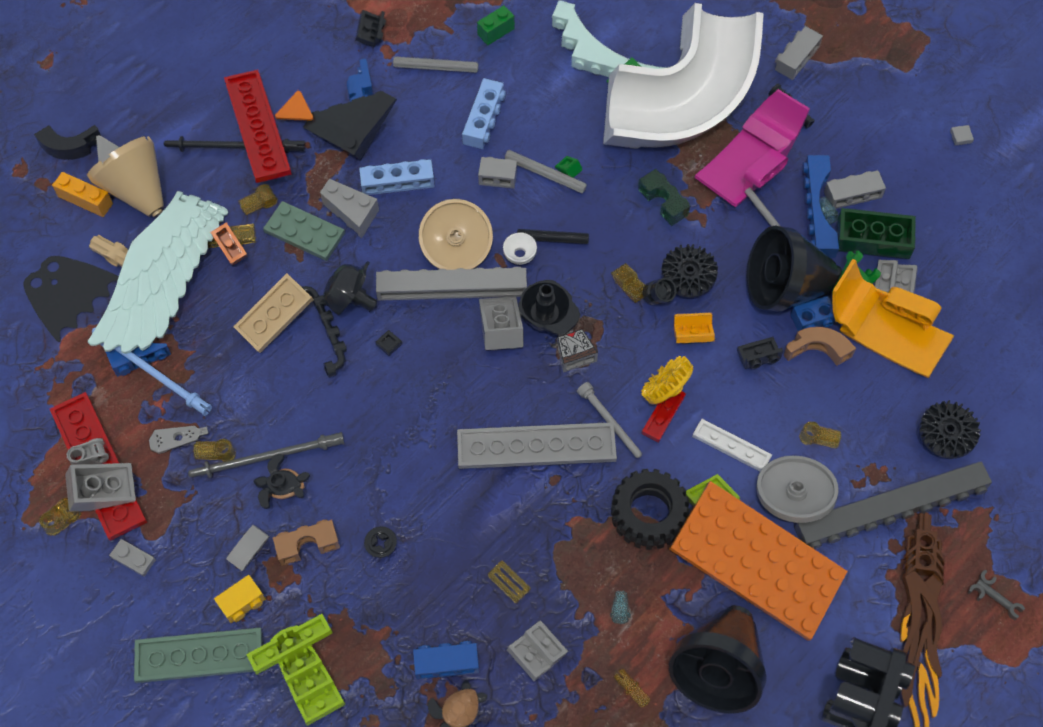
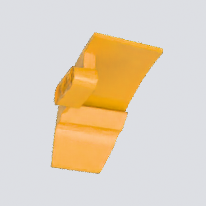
(890, 323)

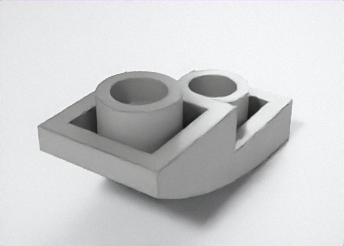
(247, 547)

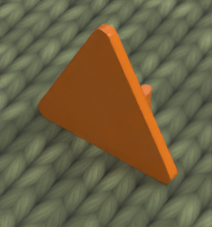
(295, 109)

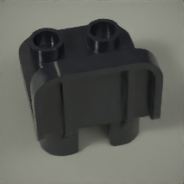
(869, 687)

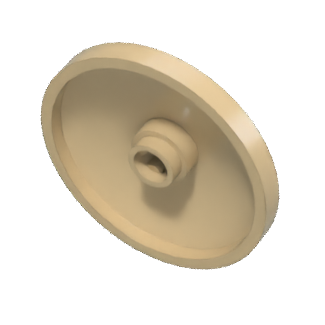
(455, 235)

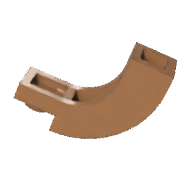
(821, 339)

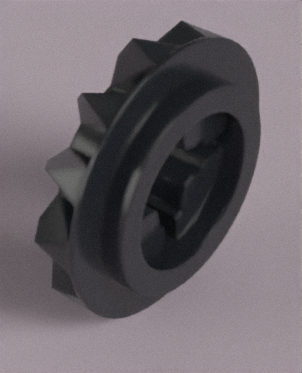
(384, 534)

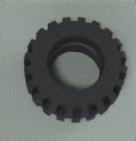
(654, 485)

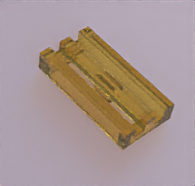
(505, 589)

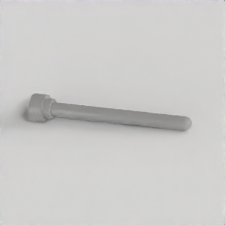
(586, 391)

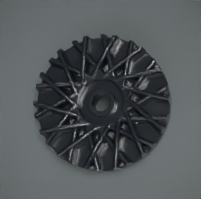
(690, 270)
(949, 430)

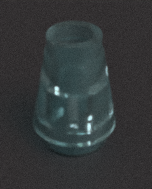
(828, 210)
(620, 609)

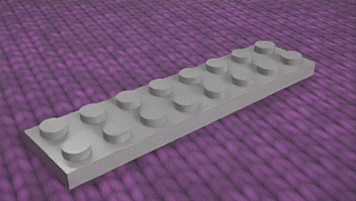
(536, 445)

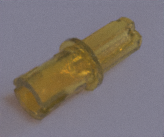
(632, 688)

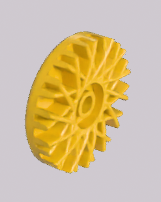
(668, 381)

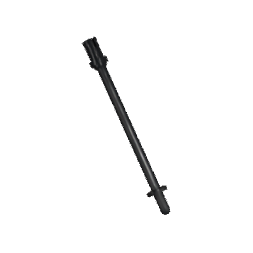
(288, 145)

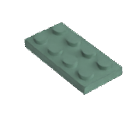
(304, 231)

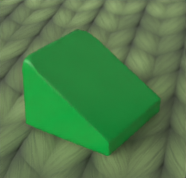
(569, 166)

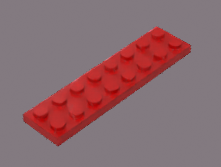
(257, 126)
(79, 425)

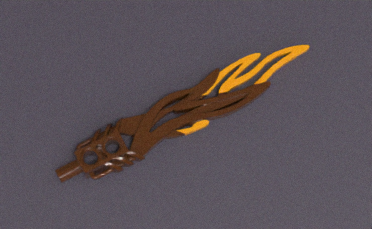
(928, 592)

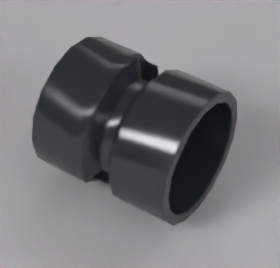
(659, 291)

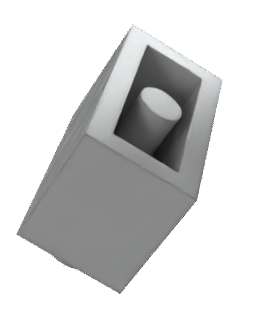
(497, 172)

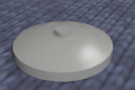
(797, 489)

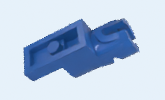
(360, 84)

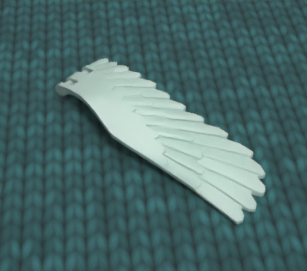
(157, 274)

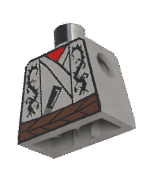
(575, 350)

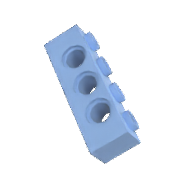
(483, 113)
(405, 180)

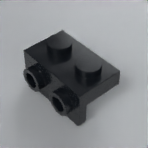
(370, 28)
(759, 353)

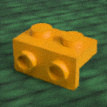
(693, 328)

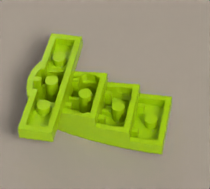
(301, 667)

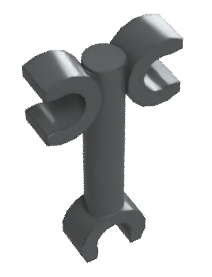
(983, 587)

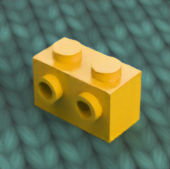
(240, 599)

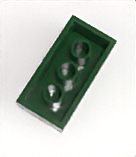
(876, 233)

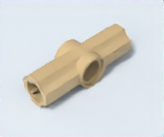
(112, 252)

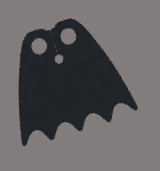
(73, 294)

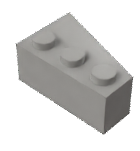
(350, 205)

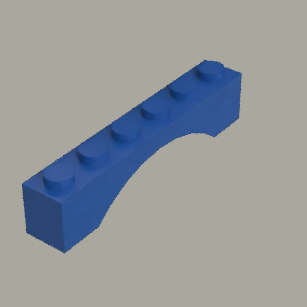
(817, 173)

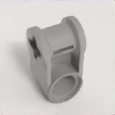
(88, 453)

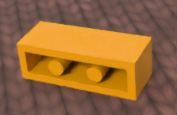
(82, 194)

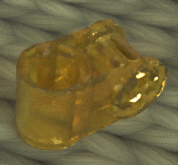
(61, 517)

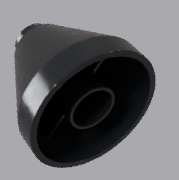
(788, 270)
(721, 663)

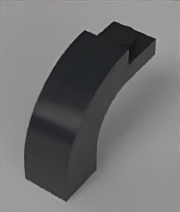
(67, 147)

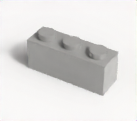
(798, 52)
(855, 189)

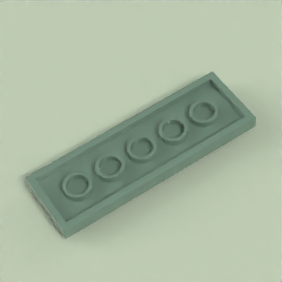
(195, 655)

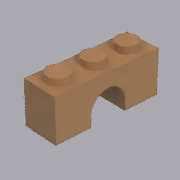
(289, 543)

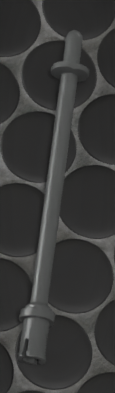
(322, 443)

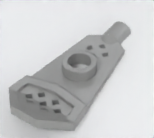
(168, 437)

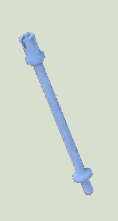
(192, 400)

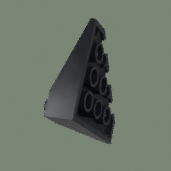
(352, 124)

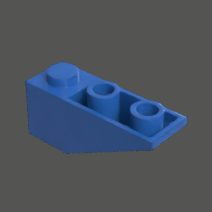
(124, 366)

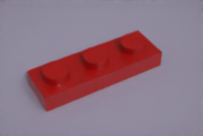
(662, 417)

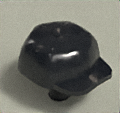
(346, 288)
(548, 307)

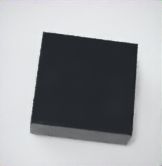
(388, 342)

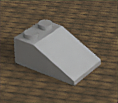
(501, 323)
(99, 486)

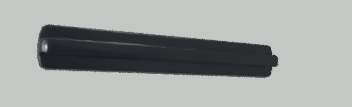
(557, 236)

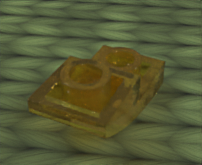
(629, 282)

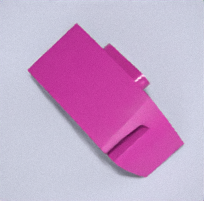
(757, 150)

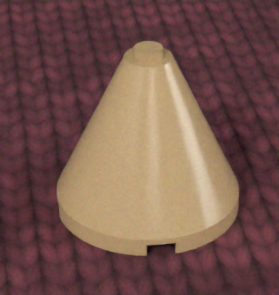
(132, 176)

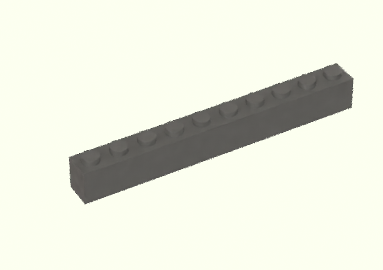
(894, 505)

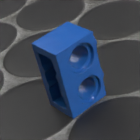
(811, 311)

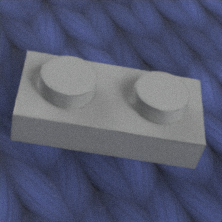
(132, 557)

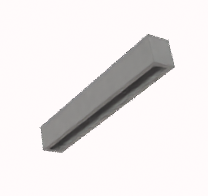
(450, 283)

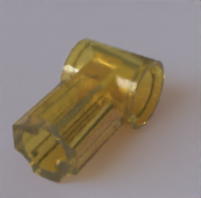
(261, 198)
(822, 435)
(213, 450)

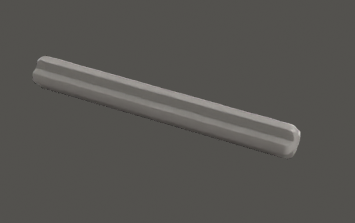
(435, 64)
(546, 171)

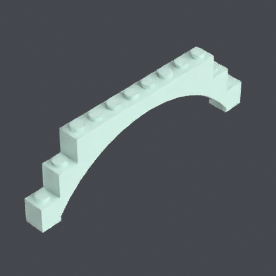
(588, 51)

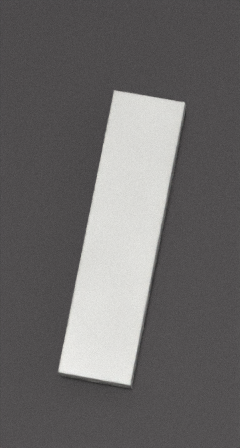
(731, 445)

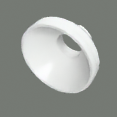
(516, 242)

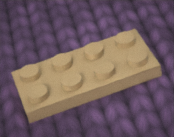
(273, 313)

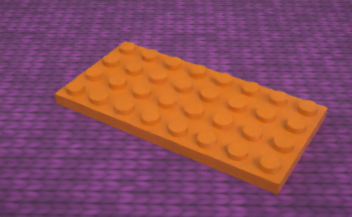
(759, 560)

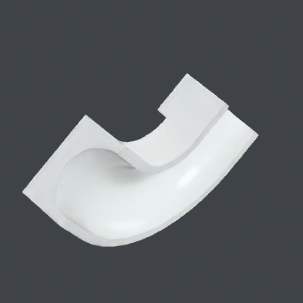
(694, 95)

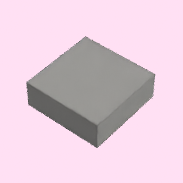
(961, 135)

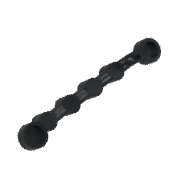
(332, 332)

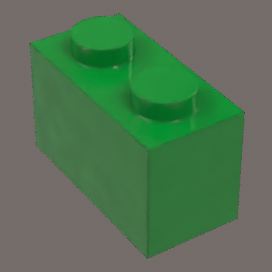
(495, 25)

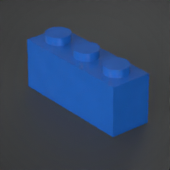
(446, 660)

